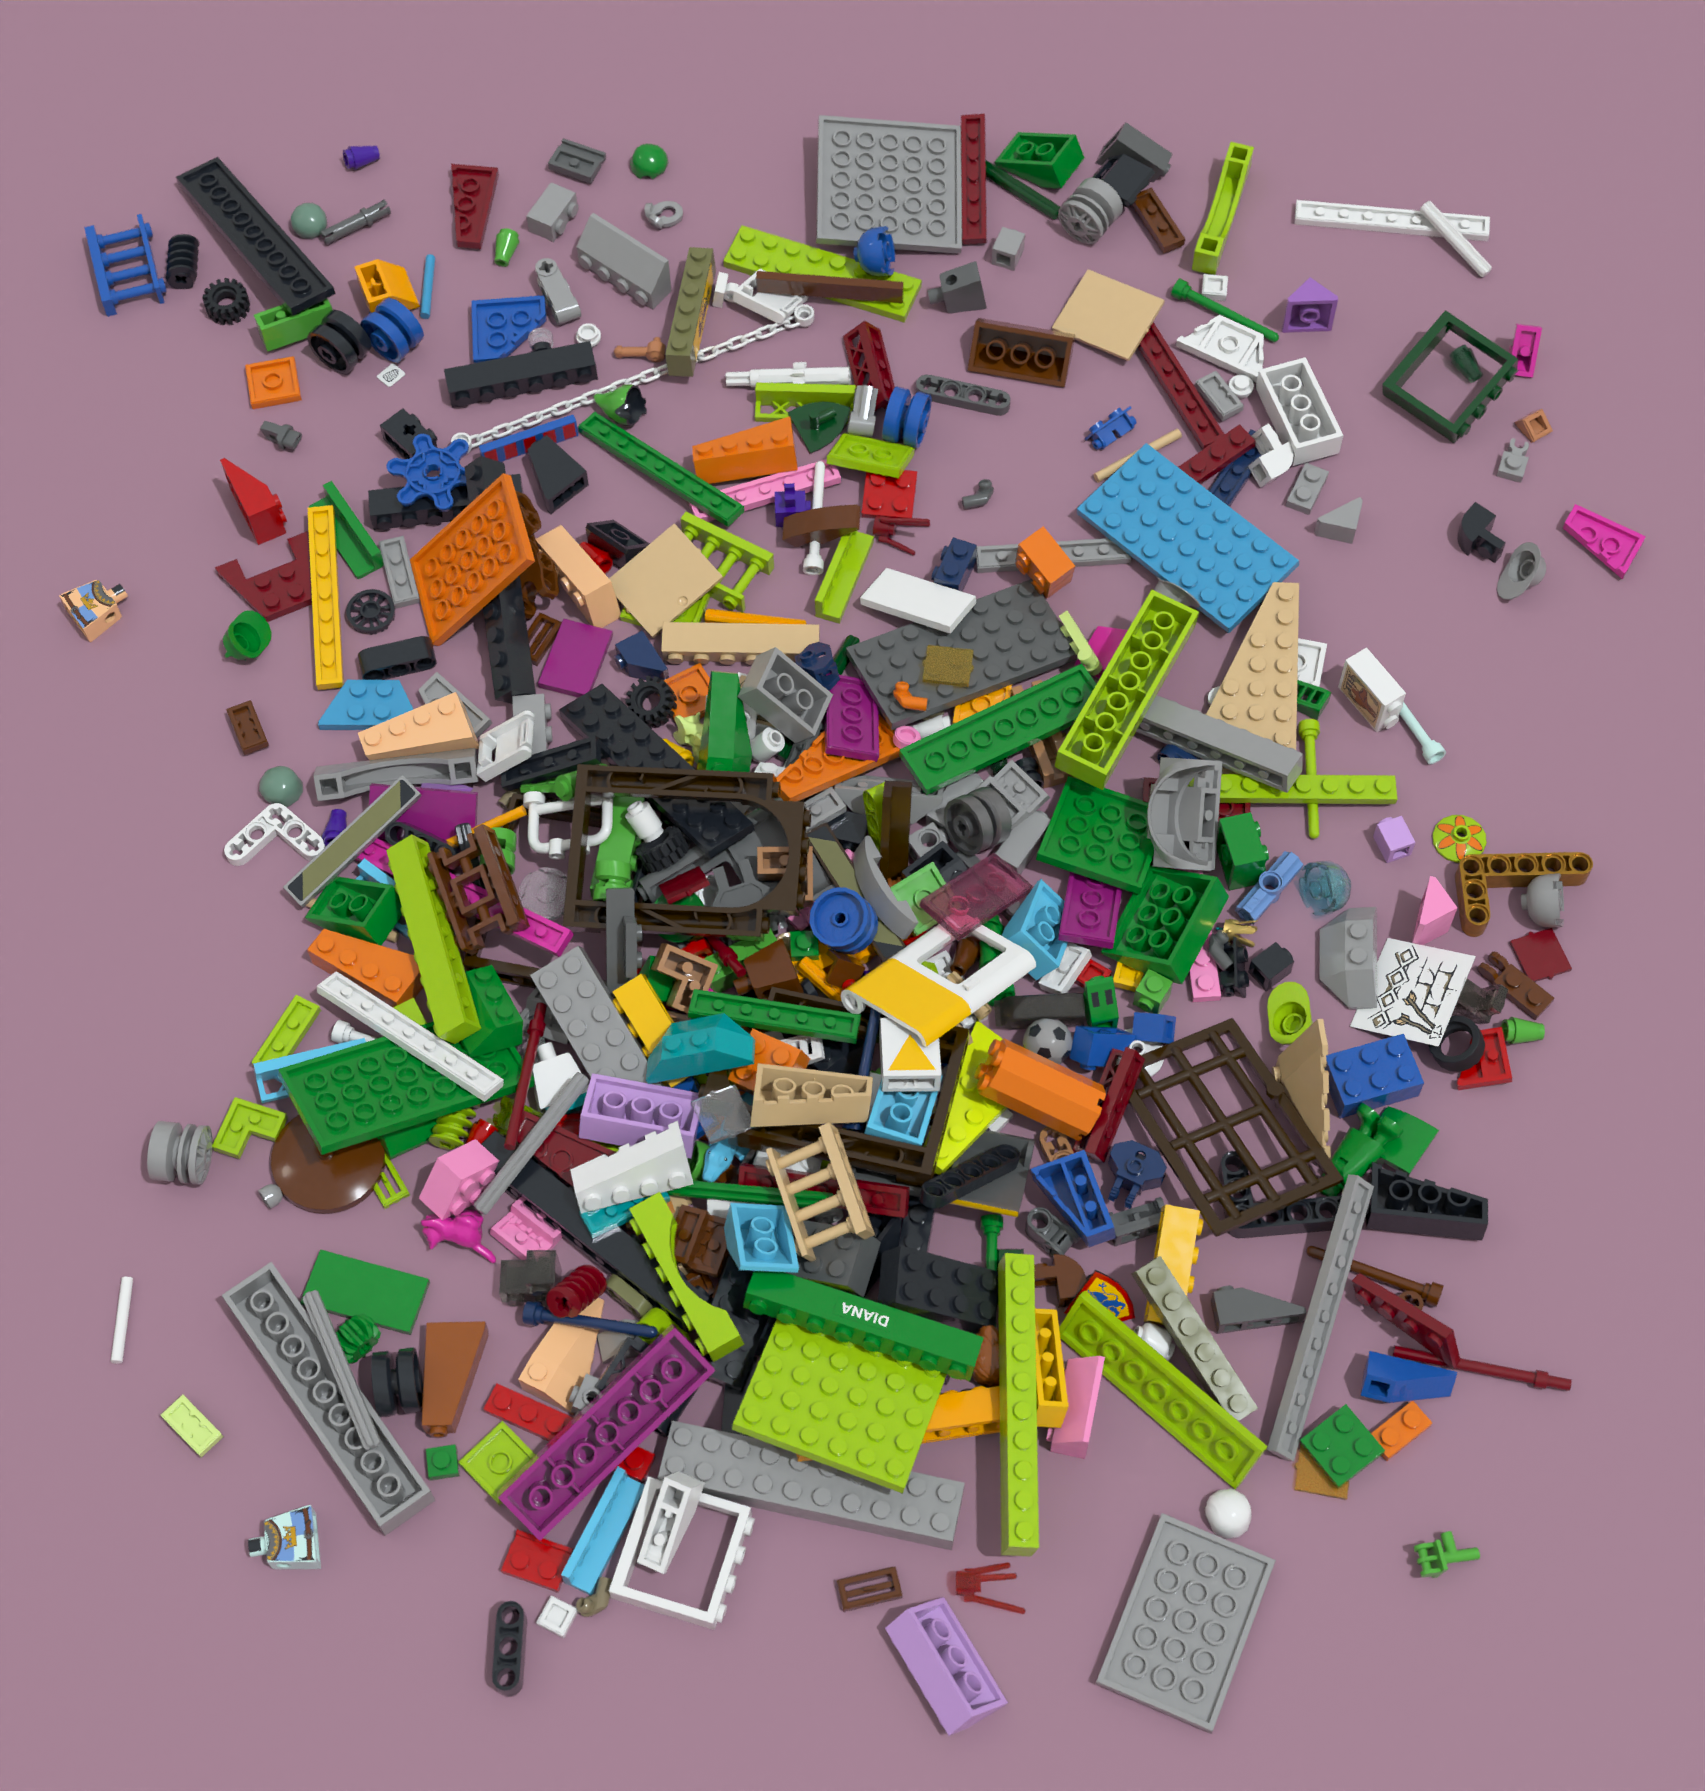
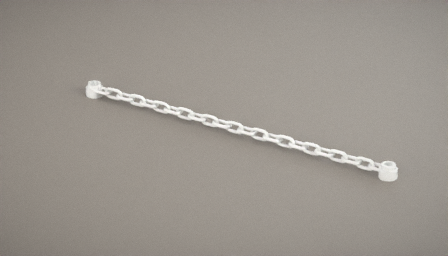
(799, 314)

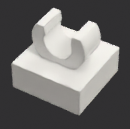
(723, 290)

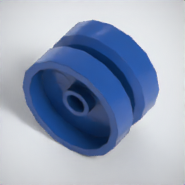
(392, 329)
(906, 417)
(843, 920)

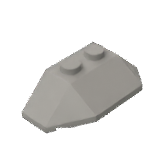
(852, 795)
(1350, 957)

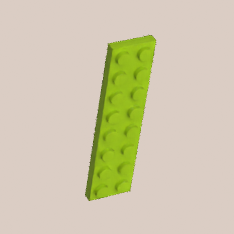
(771, 253)
(1162, 1390)

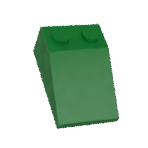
(1042, 158)
(357, 909)

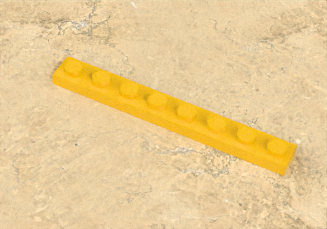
(325, 597)

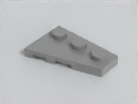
(439, 687)

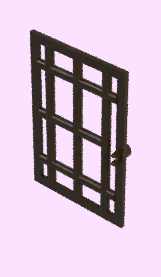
(1225, 1124)

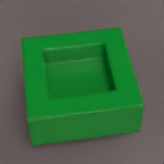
(804, 944)
(442, 1462)

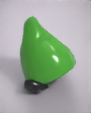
(623, 404)

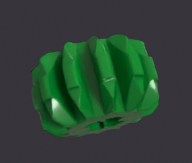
(358, 1337)

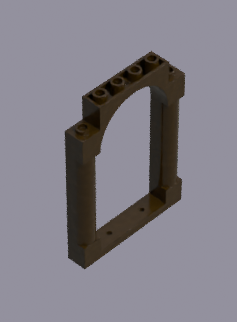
(749, 788)
(906, 1161)

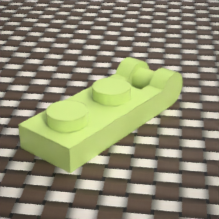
(1080, 644)

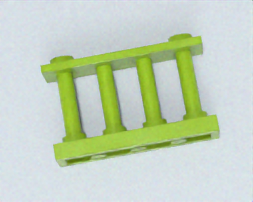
(736, 550)

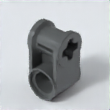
(1051, 1236)

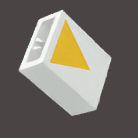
(905, 1061)

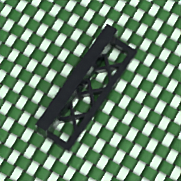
(555, 762)

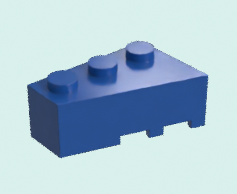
(1076, 1195)

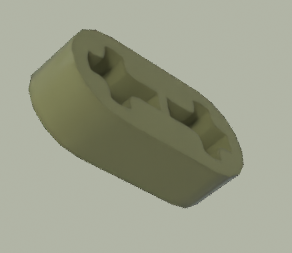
(627, 1296)

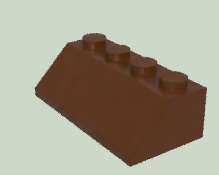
(1021, 352)

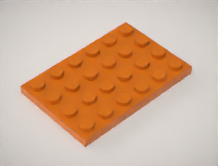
(472, 560)

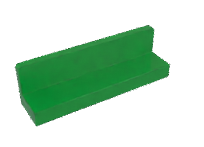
(351, 537)

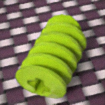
(450, 1128)

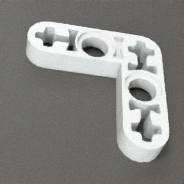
(272, 828)

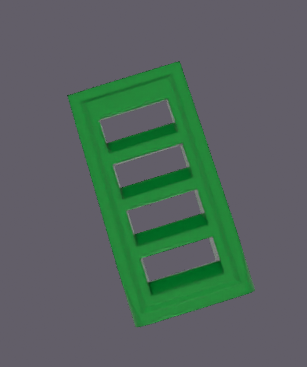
(1314, 692)

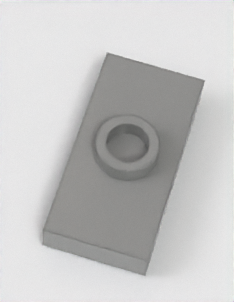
(1219, 395)

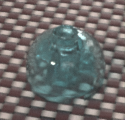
(1324, 887)

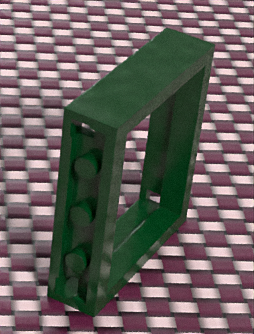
(1445, 323)

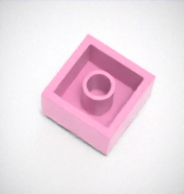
(458, 1179)

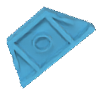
(365, 704)

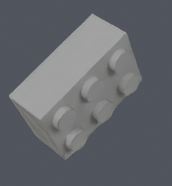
(785, 695)

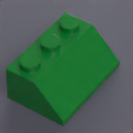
(496, 1013)

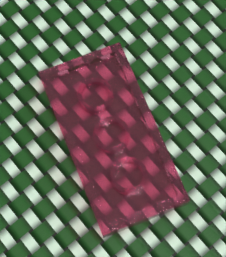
(975, 896)

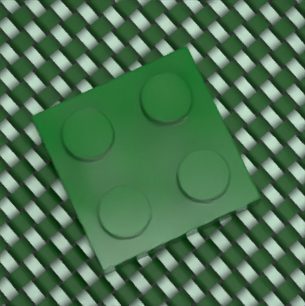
(1342, 1446)

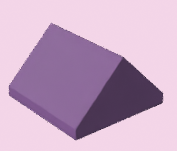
(1310, 309)

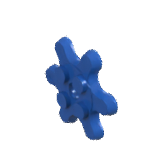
(428, 459)

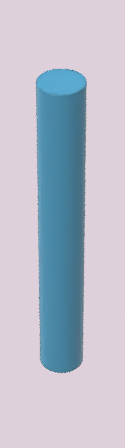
(427, 286)

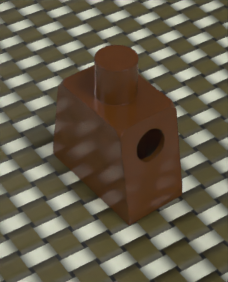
(769, 969)

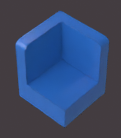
(1154, 1027)

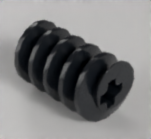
(182, 261)

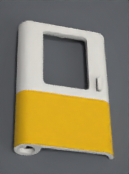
(928, 1001)

